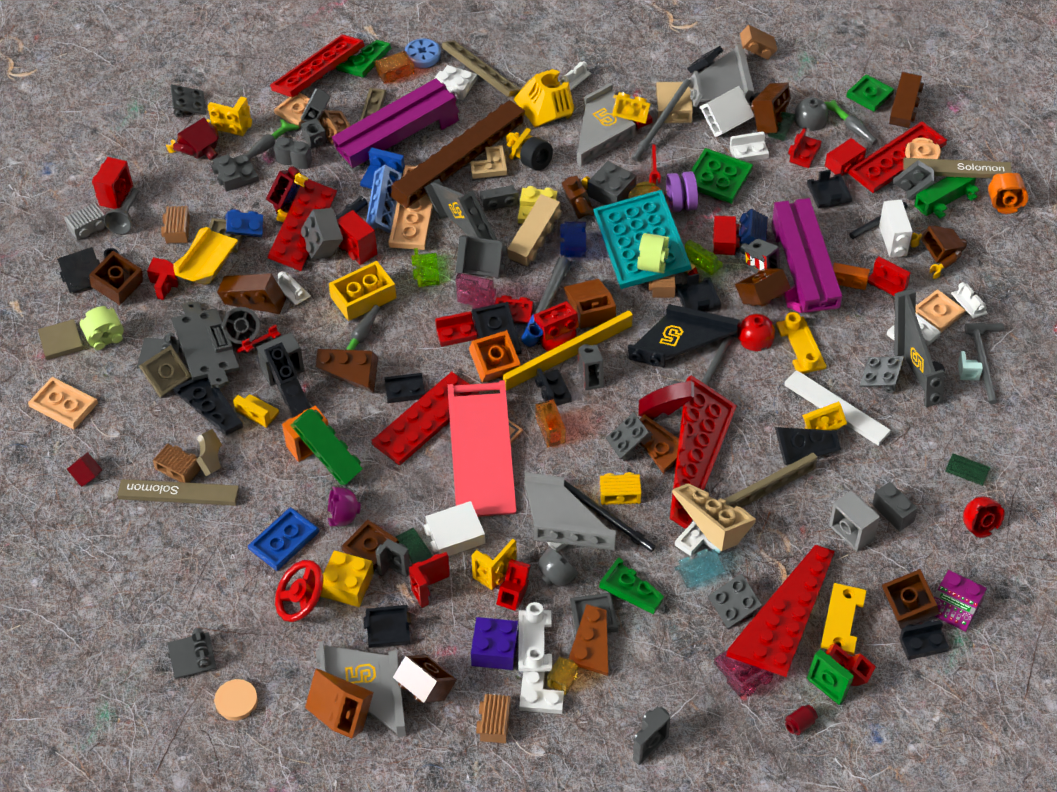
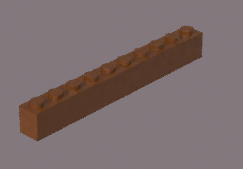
(457, 153)

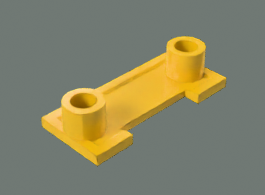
(806, 350)
(841, 616)

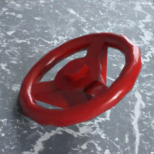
(305, 590)

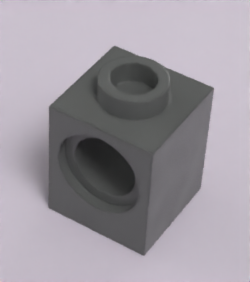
(313, 133)

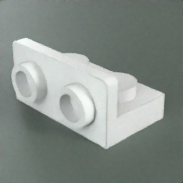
(749, 147)

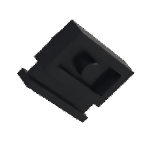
(705, 61)
(404, 387)

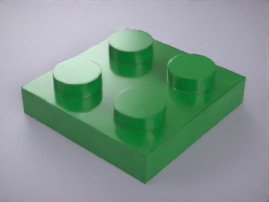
(870, 92)
(830, 677)

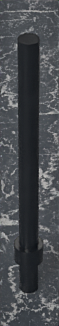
(636, 536)

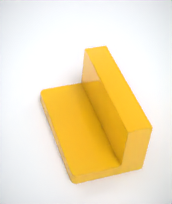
(255, 409)

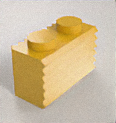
(620, 489)

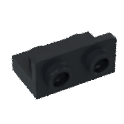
(552, 387)
(923, 639)

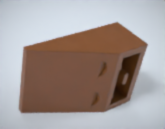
(591, 302)
(338, 703)

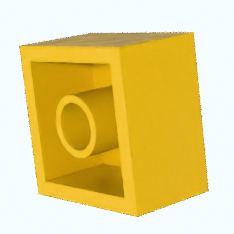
(347, 578)

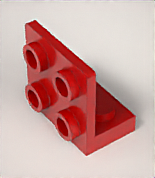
(427, 573)

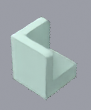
(969, 368)

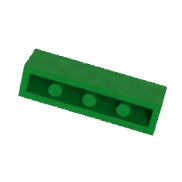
(326, 446)

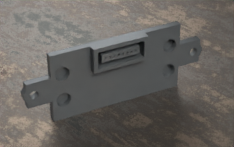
(205, 344)

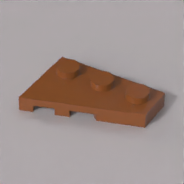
(662, 446)
(590, 643)

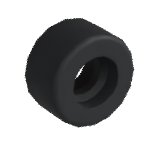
(536, 153)

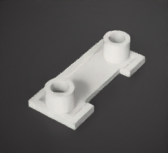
(532, 638)

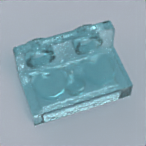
(700, 568)

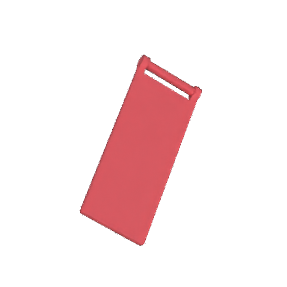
(482, 449)

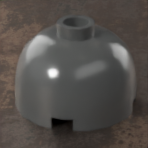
(811, 114)
(241, 324)
(556, 569)

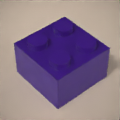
(494, 643)

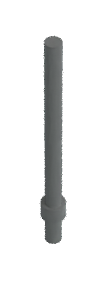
(645, 144)

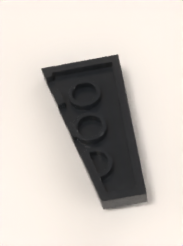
(210, 404)

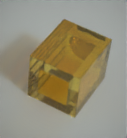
(562, 675)

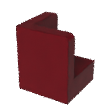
(84, 469)

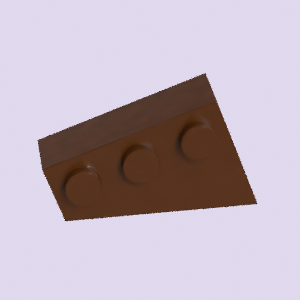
(906, 100)
(770, 105)
(253, 292)
(351, 366)

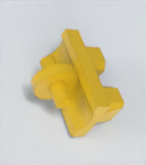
(517, 142)

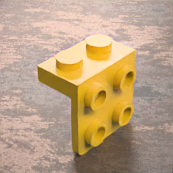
(229, 119)

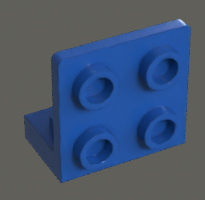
(378, 159)

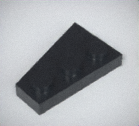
(799, 443)

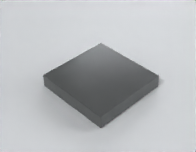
(601, 601)

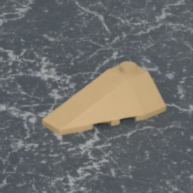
(718, 522)

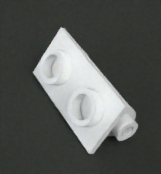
(576, 76)
(291, 288)
(970, 303)

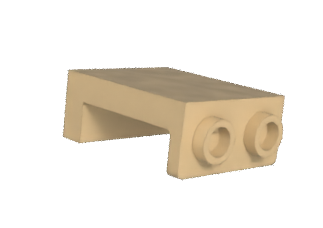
(683, 109)

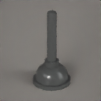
(118, 219)

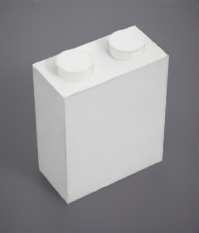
(727, 111)
(895, 228)
(454, 529)

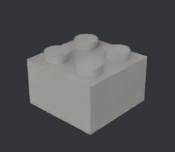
(854, 520)

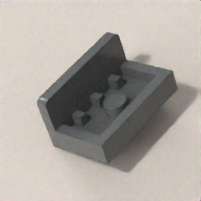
(394, 557)

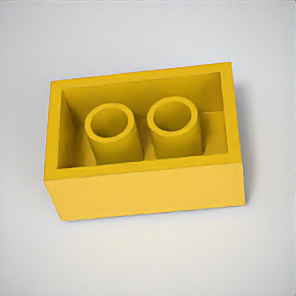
(362, 290)

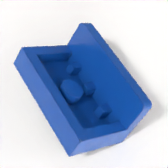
(244, 223)

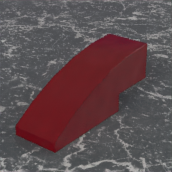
(666, 399)

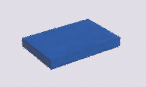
(283, 538)

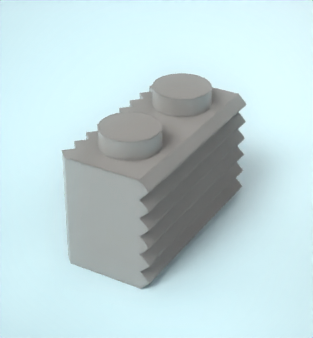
(85, 221)

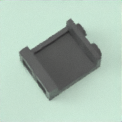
(481, 256)

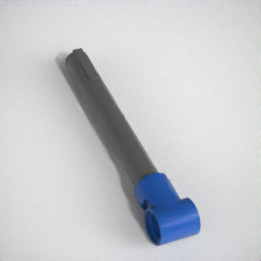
(533, 331)

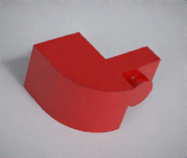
(163, 276)
(515, 585)
(857, 665)

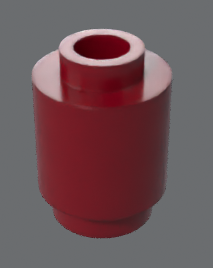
(801, 719)

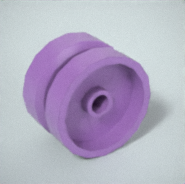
(681, 191)

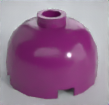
(342, 506)

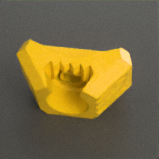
(545, 98)
(205, 256)

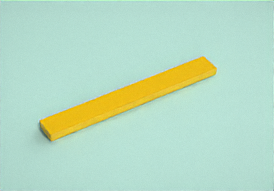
(567, 350)

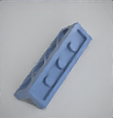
(378, 198)

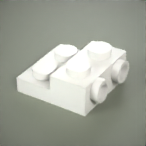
(457, 81)

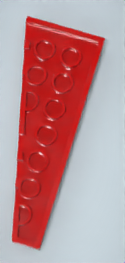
(700, 439)
(778, 627)

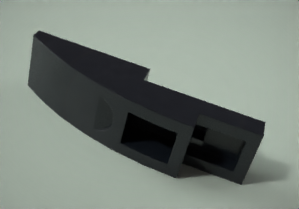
(286, 379)

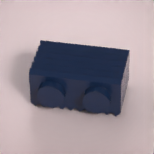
(753, 227)

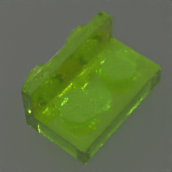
(702, 258)
(426, 269)

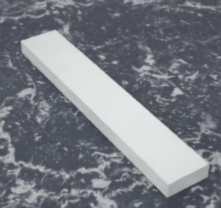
(822, 397)

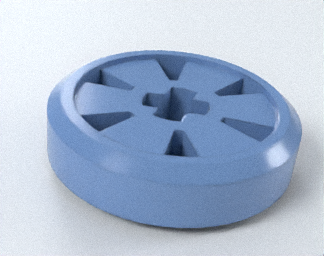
(423, 52)

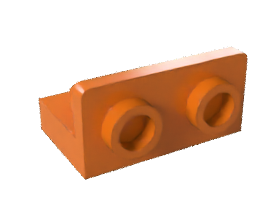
(851, 276)

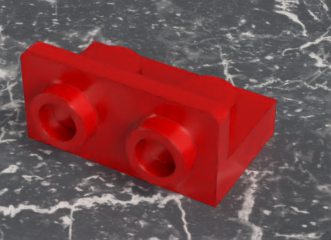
(804, 150)
(889, 276)
(520, 309)
(557, 320)
(455, 329)

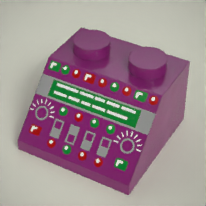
(958, 600)

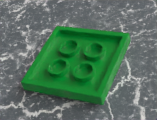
(720, 175)

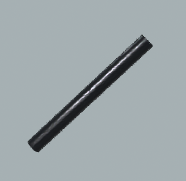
(868, 226)

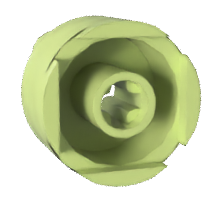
(653, 253)
(102, 327)

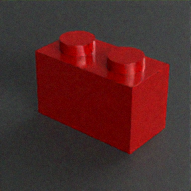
(845, 157)
(724, 235)

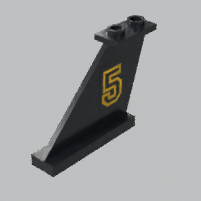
(681, 332)

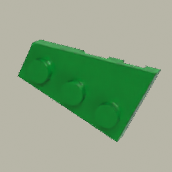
(363, 62)
(627, 586)

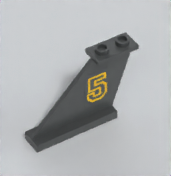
(461, 209)
(911, 344)

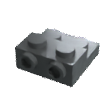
(234, 172)
(653, 733)

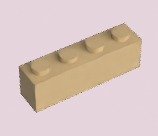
(534, 230)

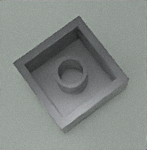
(611, 184)
(321, 233)
(293, 351)

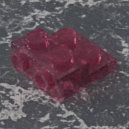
(475, 291)
(742, 676)

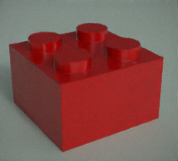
(112, 183)
(358, 237)

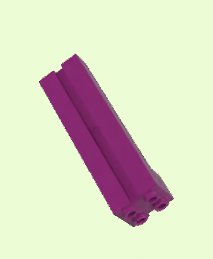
(397, 122)
(806, 255)

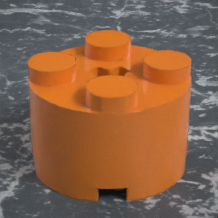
(1008, 192)

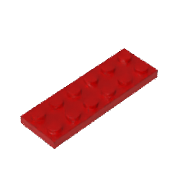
(317, 65)
(887, 162)
(289, 244)
(419, 422)

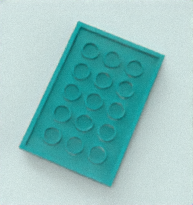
(622, 231)

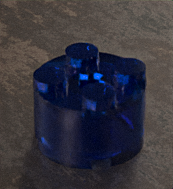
(574, 239)

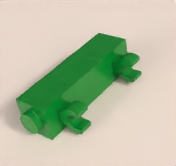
(944, 192)

